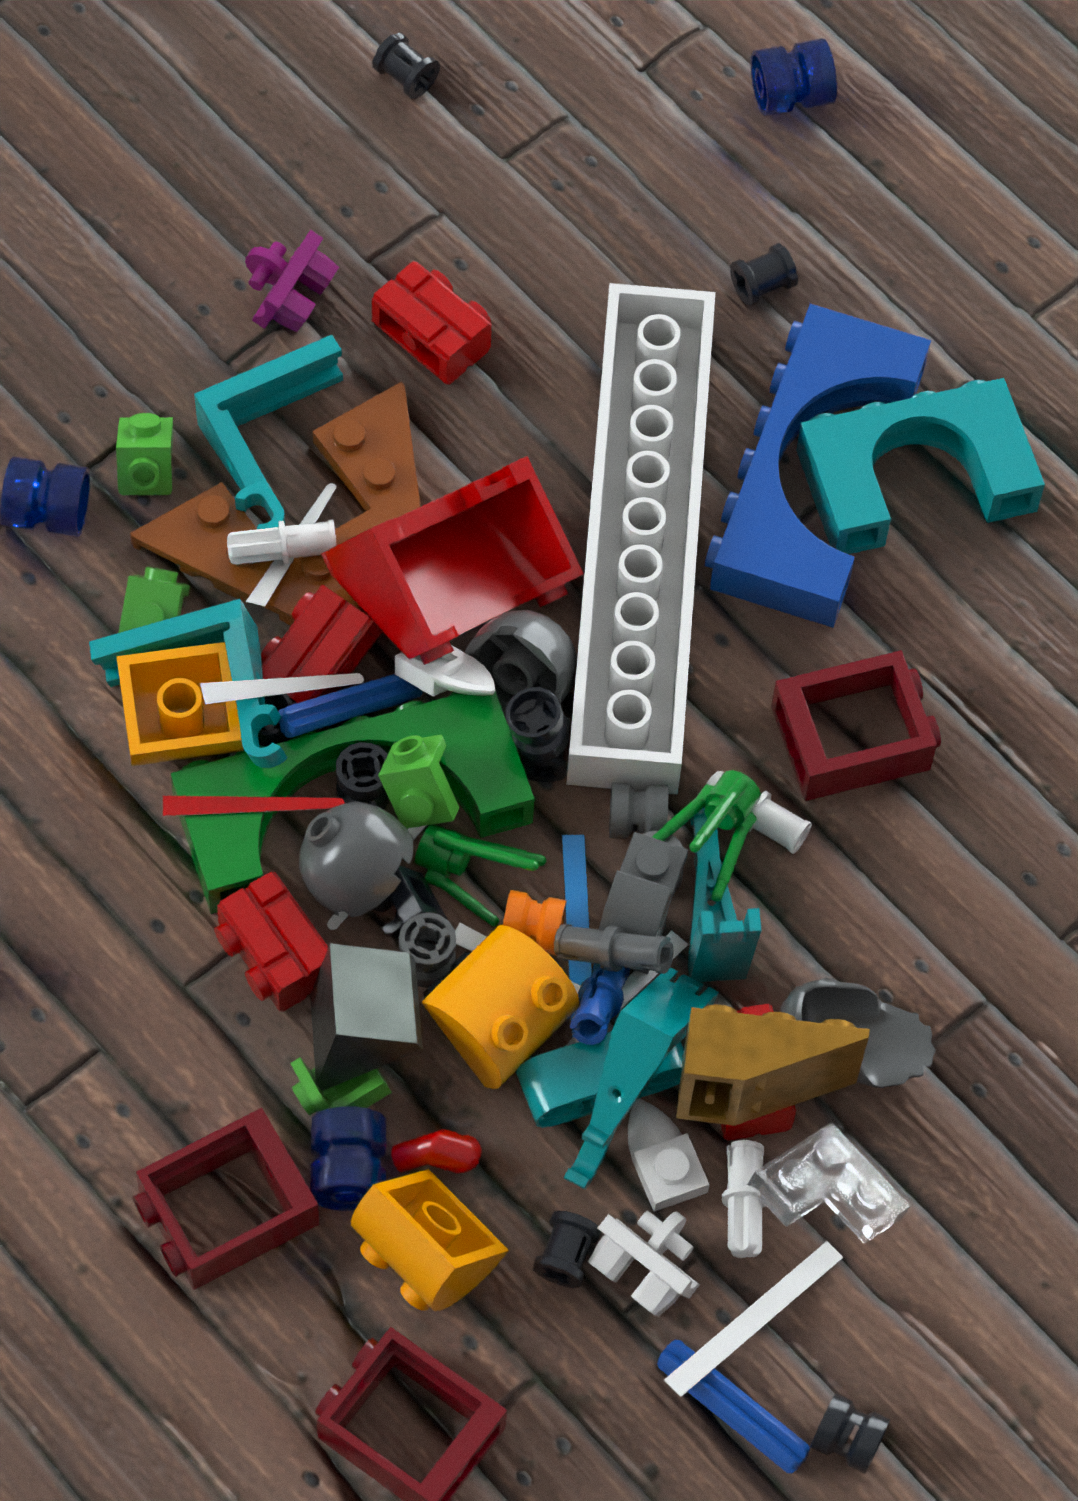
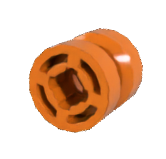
(535, 919)

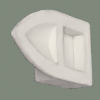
(451, 672)
(663, 1158)

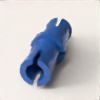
(598, 1002)

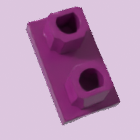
(282, 301)

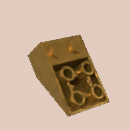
(761, 1064)

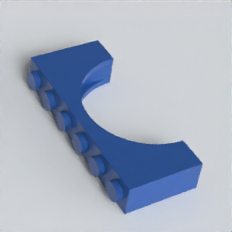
(766, 548)

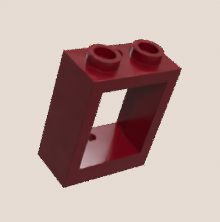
(825, 776)
(248, 1134)
(463, 1455)

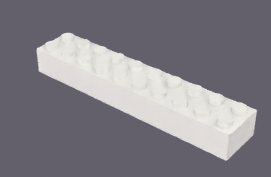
(642, 539)

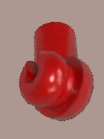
(438, 1149)

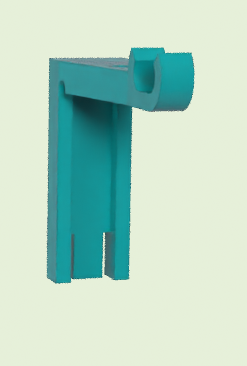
(252, 395)
(215, 624)
(718, 942)
(636, 1049)

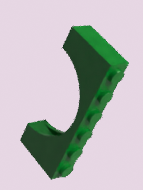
(477, 763)

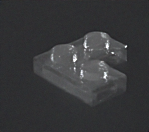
(833, 1172)

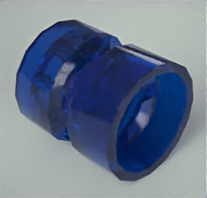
(794, 76)
(45, 496)
(347, 1155)

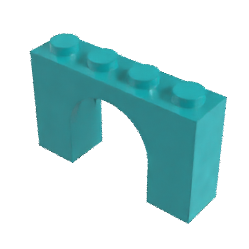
(968, 422)

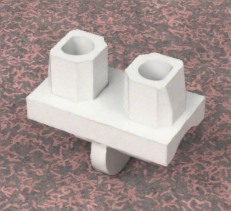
(623, 1245)

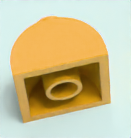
(167, 707)
(502, 1004)
(425, 1239)

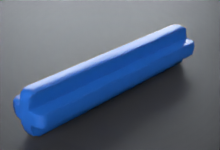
(346, 704)
(740, 1411)

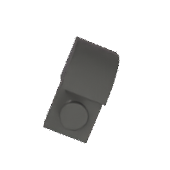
(644, 887)

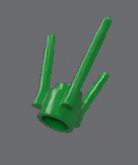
(726, 806)
(449, 853)

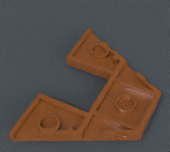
(367, 451)

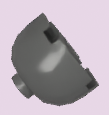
(525, 652)
(353, 857)

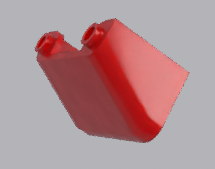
(458, 561)

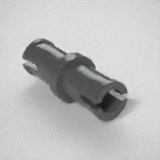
(613, 948)

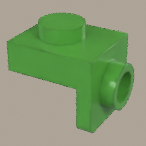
(144, 455)
(152, 598)
(418, 782)
(356, 1092)

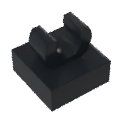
(409, 898)

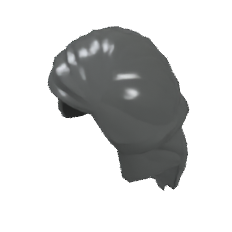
(897, 1039)

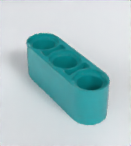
(566, 1080)

